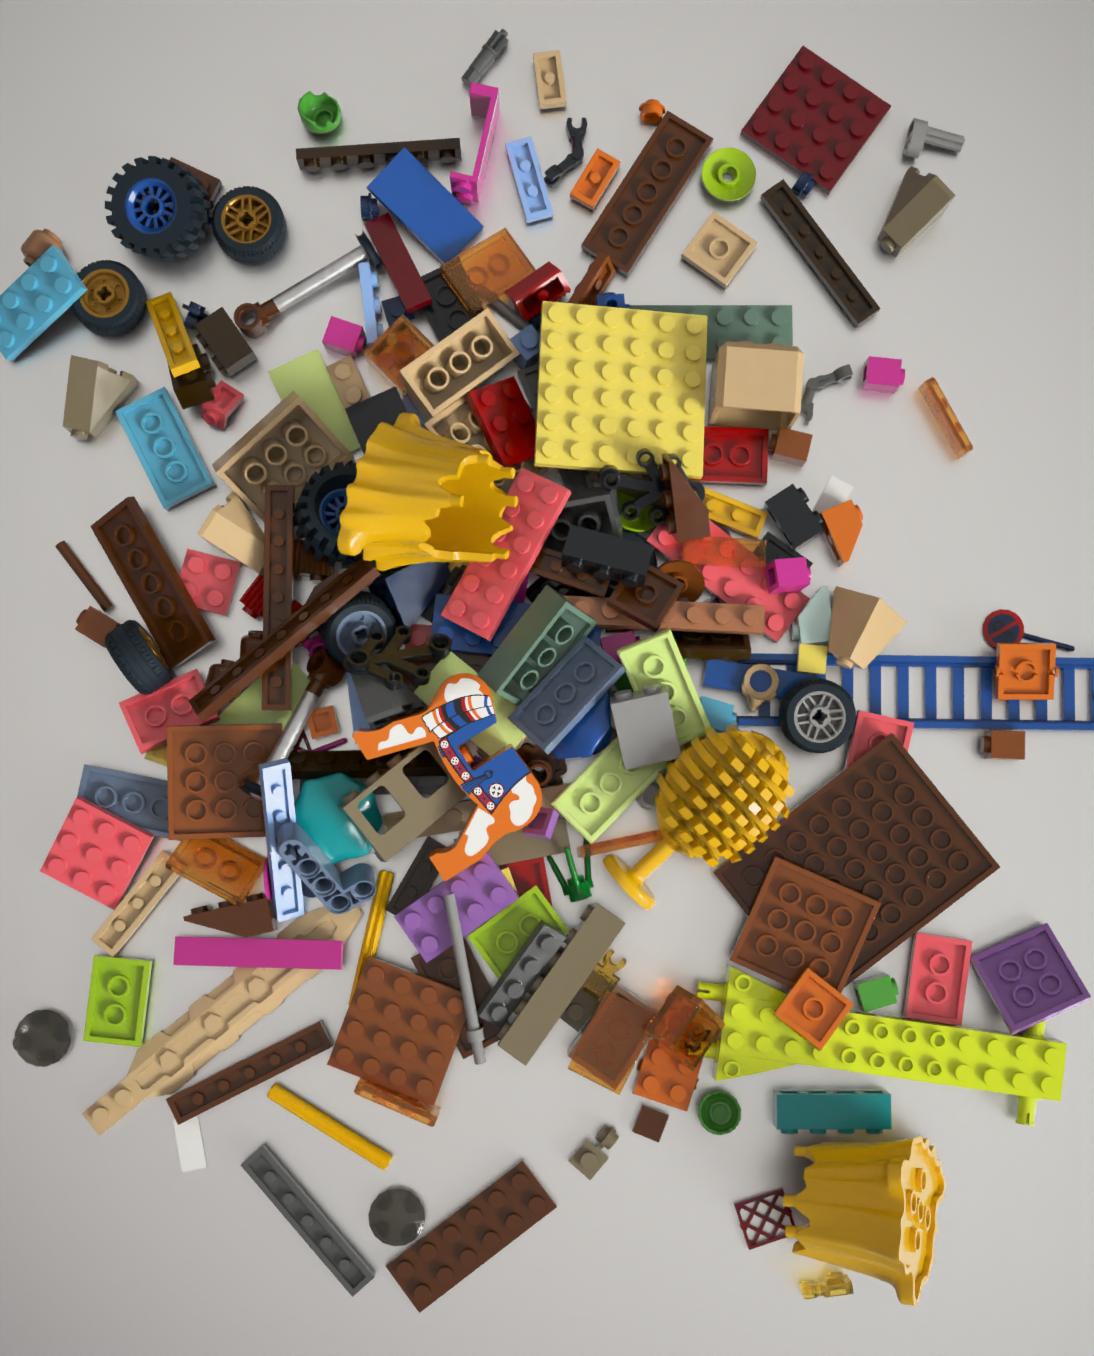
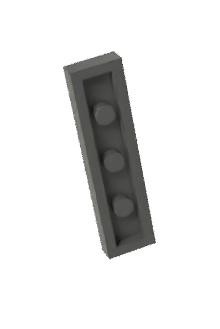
(521, 974)

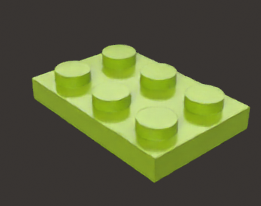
(509, 929)
(117, 1000)

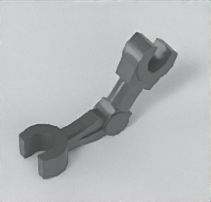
(840, 374)

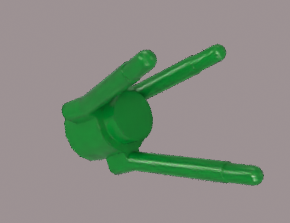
(577, 886)

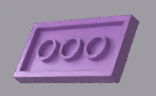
(479, 895)

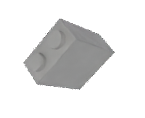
(645, 726)

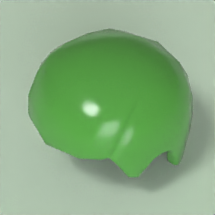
(319, 112)
(719, 1113)

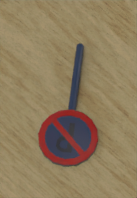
(1007, 627)

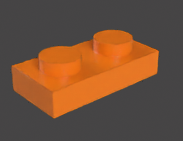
(595, 179)

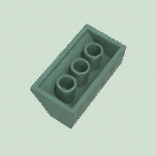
(535, 645)

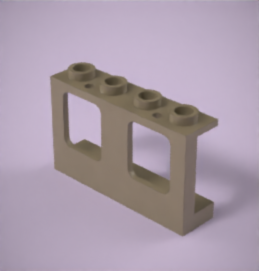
(418, 811)

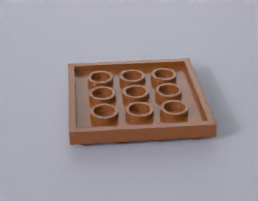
(205, 777)
(804, 924)
(400, 1030)

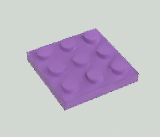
(1030, 978)

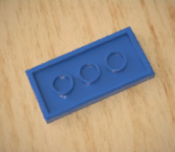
(424, 206)

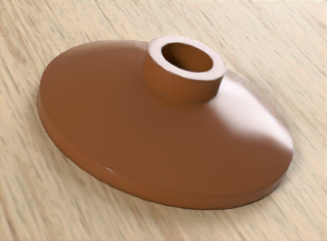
(687, 574)

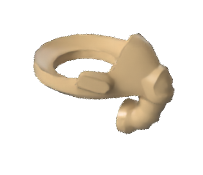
(756, 698)

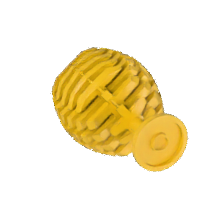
(712, 804)

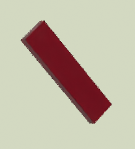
(398, 263)

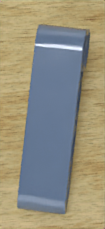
(335, 889)

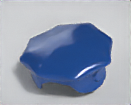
(589, 734)

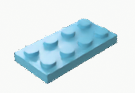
(37, 301)
(165, 448)

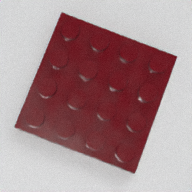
(815, 119)

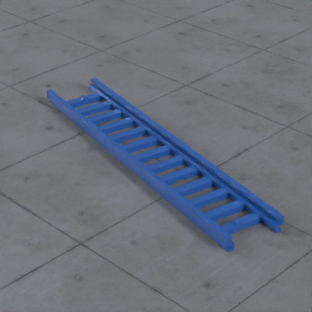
(957, 666)

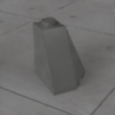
(382, 704)

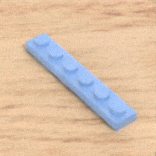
(278, 810)

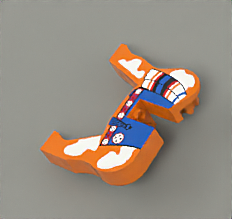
(500, 785)

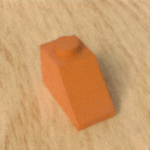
(842, 529)

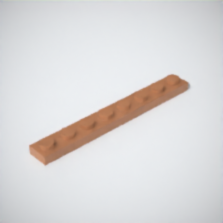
(683, 616)

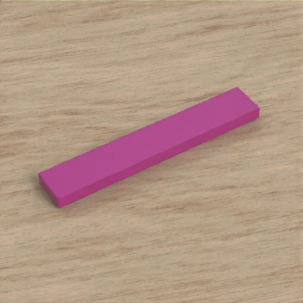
(258, 953)

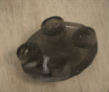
(42, 1038)
(396, 1217)

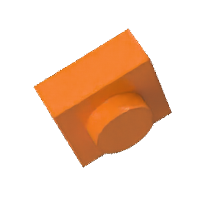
(323, 722)

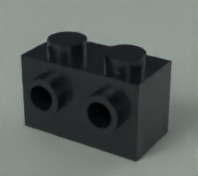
(794, 516)

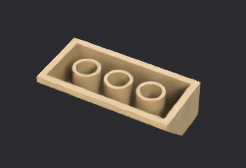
(457, 364)

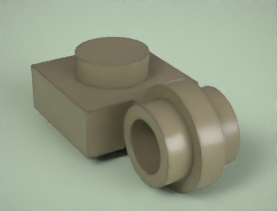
(590, 1157)

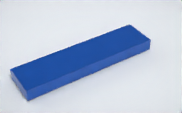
(730, 677)

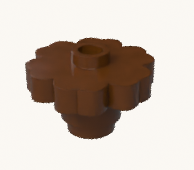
(552, 767)

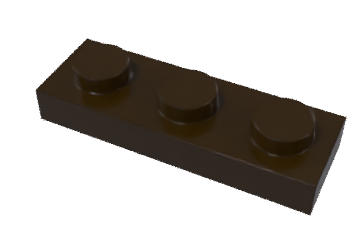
(417, 879)

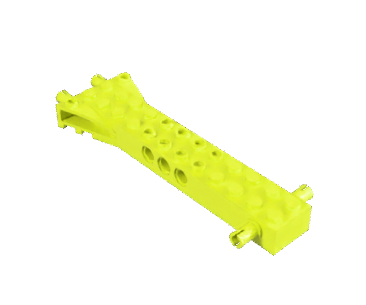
(883, 1046)

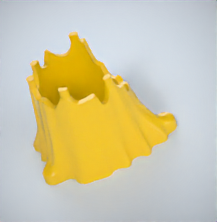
(424, 500)
(871, 1209)

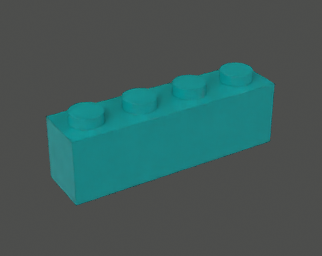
(832, 1110)

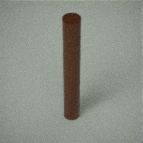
(84, 576)

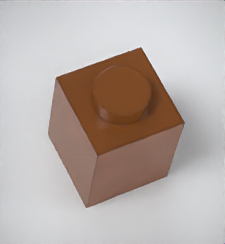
(790, 446)
(95, 625)
(1003, 745)

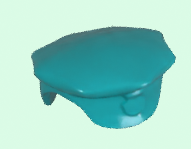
(329, 827)

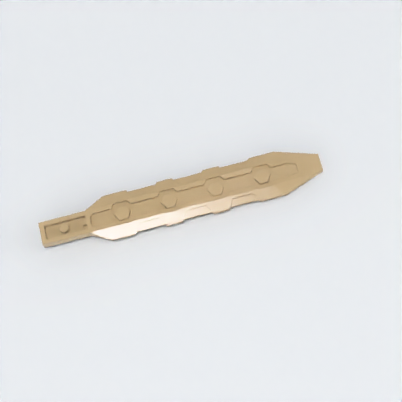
(215, 1022)

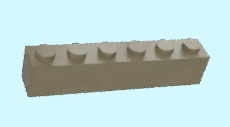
(560, 984)

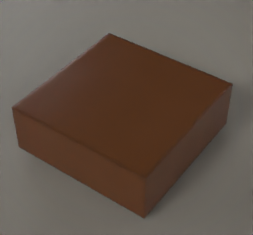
(650, 1122)

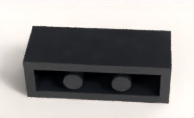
(607, 556)

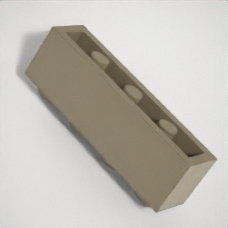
(520, 847)

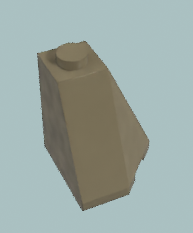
(913, 210)
(94, 396)

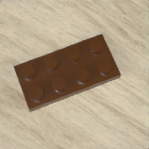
(444, 970)

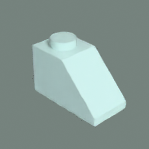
(814, 620)

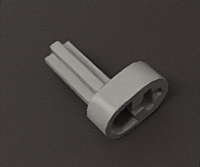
(921, 133)

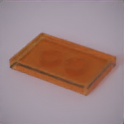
(486, 270)
(218, 867)
(612, 1042)
(398, 1102)

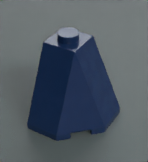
(410, 588)

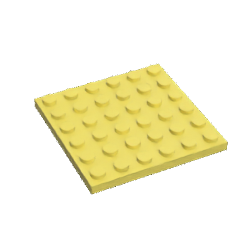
(619, 386)

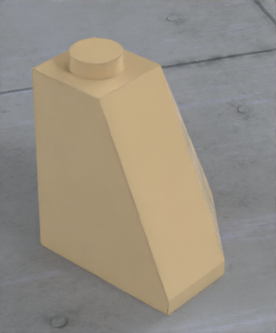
(235, 533)
(860, 627)

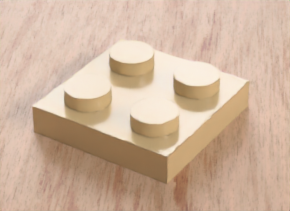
(719, 249)

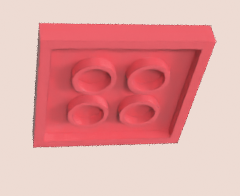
(97, 852)

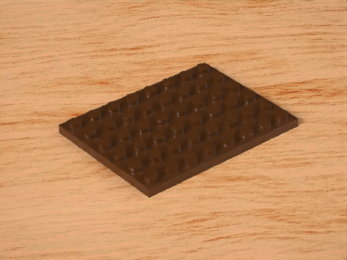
(881, 834)

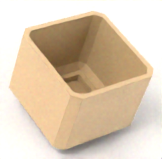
(756, 386)

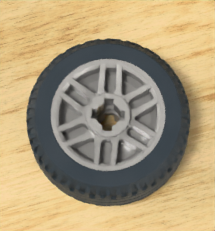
(831, 727)

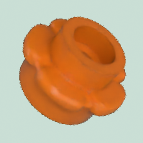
(652, 111)

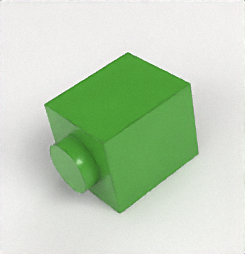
(875, 992)

